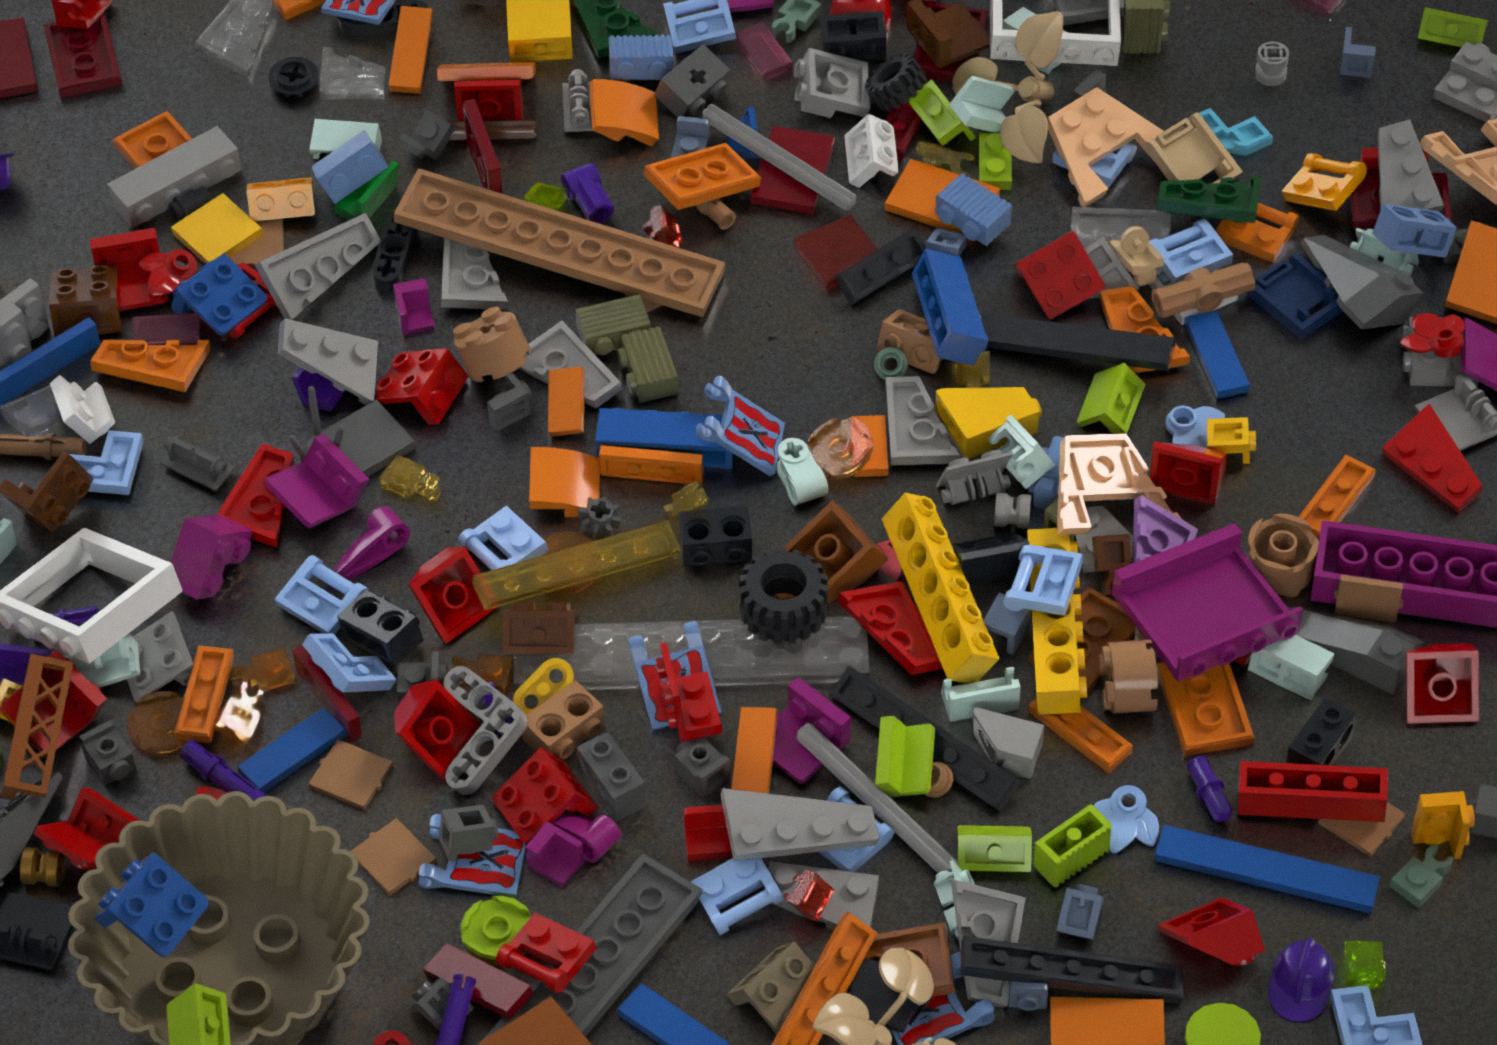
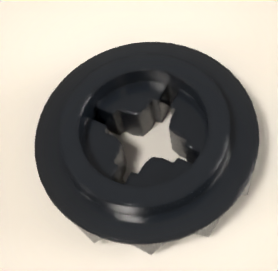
(286, 70)

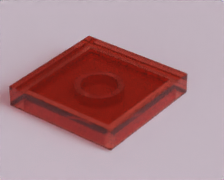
(834, 248)

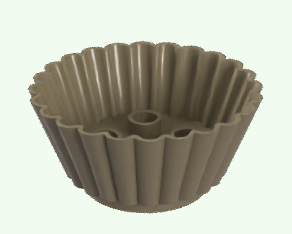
(275, 928)

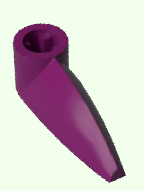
(383, 537)
(595, 834)

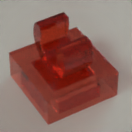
(663, 227)
(810, 895)

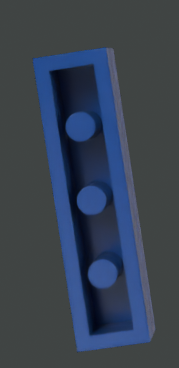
(949, 307)
(660, 432)

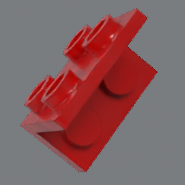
(1060, 275)
(691, 700)
(541, 794)

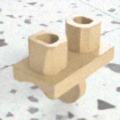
(1138, 255)

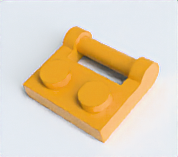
(1322, 190)

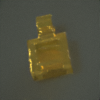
(937, 154)
(974, 375)
(407, 477)
(686, 499)

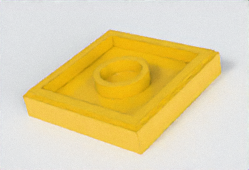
(217, 230)

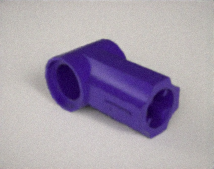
(586, 188)

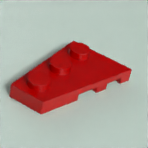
(1434, 460)
(251, 500)
(894, 623)

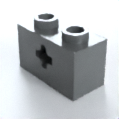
(693, 82)

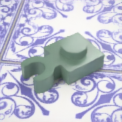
(795, 15)
(1421, 879)

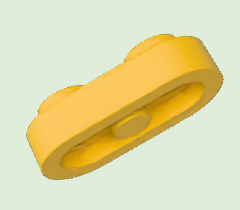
(541, 685)

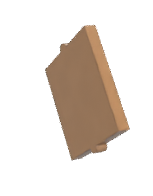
(264, 247)
(1368, 598)
(350, 774)
(1364, 834)
(392, 856)

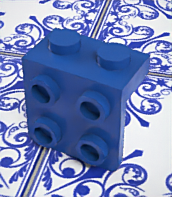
(219, 295)
(153, 904)

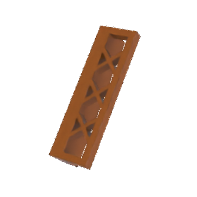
(23, 723)

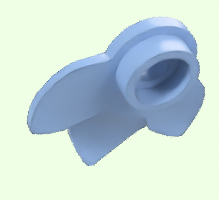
(1194, 425)
(1129, 821)

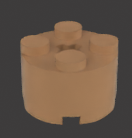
(491, 344)
(1283, 552)
(1129, 676)

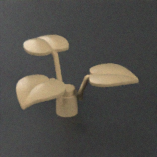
(1026, 130)
(847, 1017)

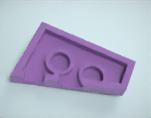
(1157, 529)

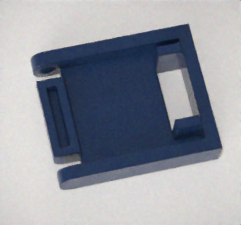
(1294, 294)

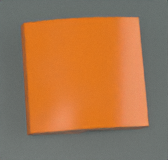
(623, 110)
(563, 479)

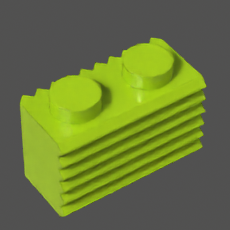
(1072, 845)

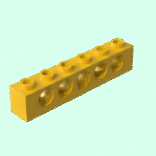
(940, 589)
(1056, 641)

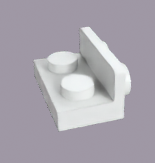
(870, 149)
(81, 410)

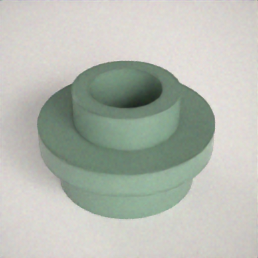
(887, 354)

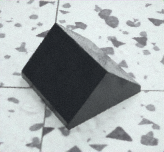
(990, 558)

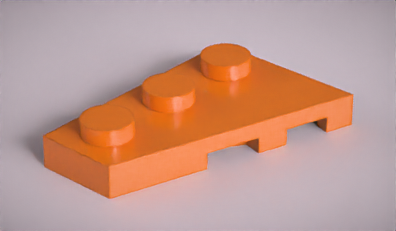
(1129, 312)
(159, 365)

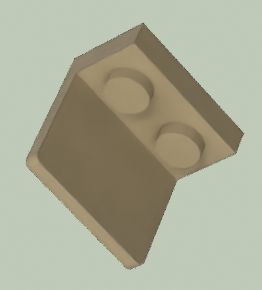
(774, 984)

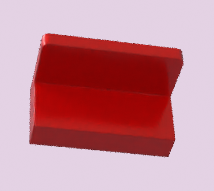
(706, 834)

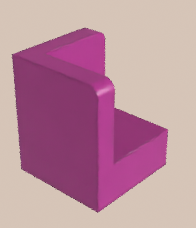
(413, 306)
(554, 854)

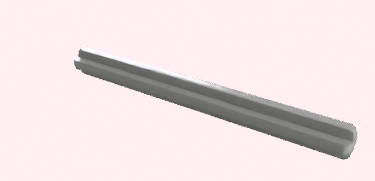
(779, 157)
(873, 796)

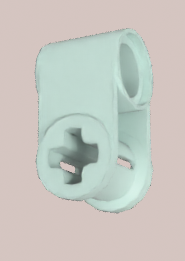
(800, 472)

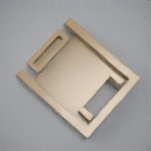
(1191, 153)

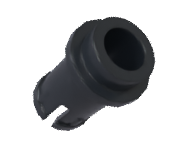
(188, 204)

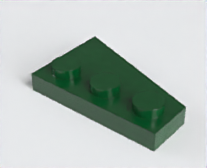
(605, 19)
(1220, 200)

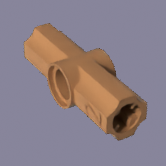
(1203, 290)

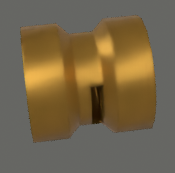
(42, 867)

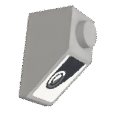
(1008, 741)

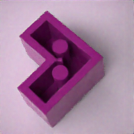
(205, 549)

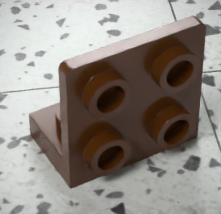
(947, 33)
(83, 295)
(54, 496)
(539, 630)

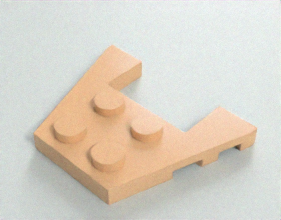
(1092, 130)
(1475, 168)
(1100, 470)

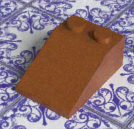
(840, 548)

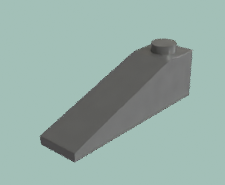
(1361, 647)
(20, 821)

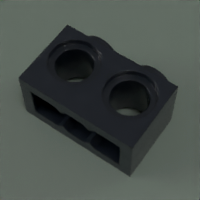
(854, 35)
(715, 535)
(380, 627)
(1323, 735)

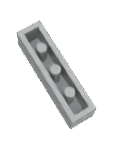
(177, 173)

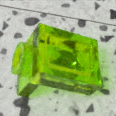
(546, 195)
(1364, 964)

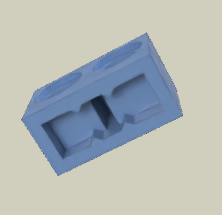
(1414, 230)

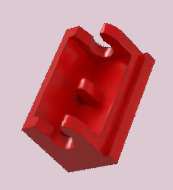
(78, 12)

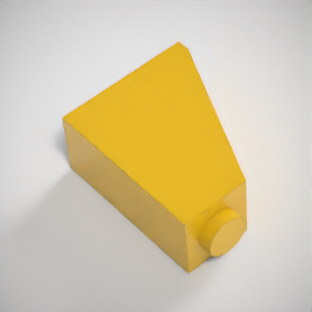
(977, 412)

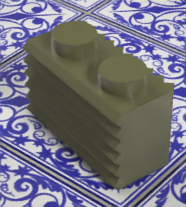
(1144, 25)
(606, 322)
(648, 365)

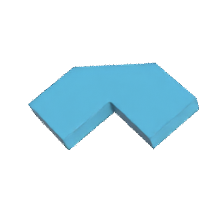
(1241, 138)

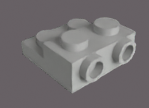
(1471, 82)
(831, 84)
(21, 321)
(1429, 369)

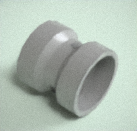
(1272, 63)
(1012, 510)

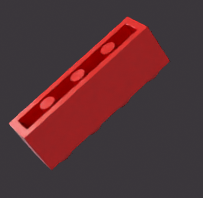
(1312, 791)

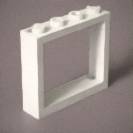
(1074, 47)
(153, 588)

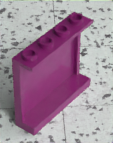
(1203, 604)

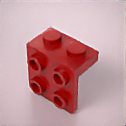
(126, 252)
(425, 379)
(81, 706)
(89, 828)

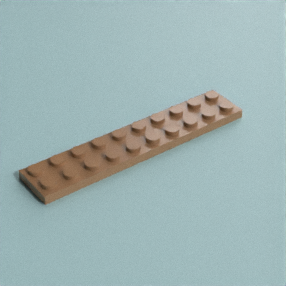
(560, 242)

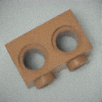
(559, 718)

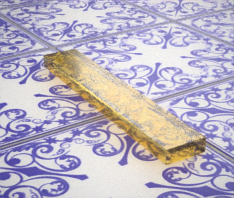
(575, 565)

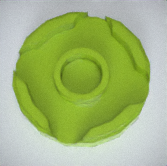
(491, 925)
(1222, 1026)

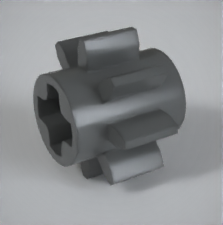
(599, 509)

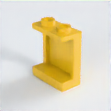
(539, 30)

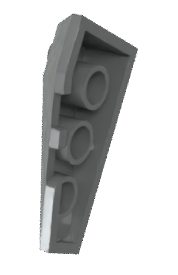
(1367, 288)

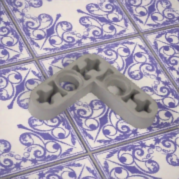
(493, 719)

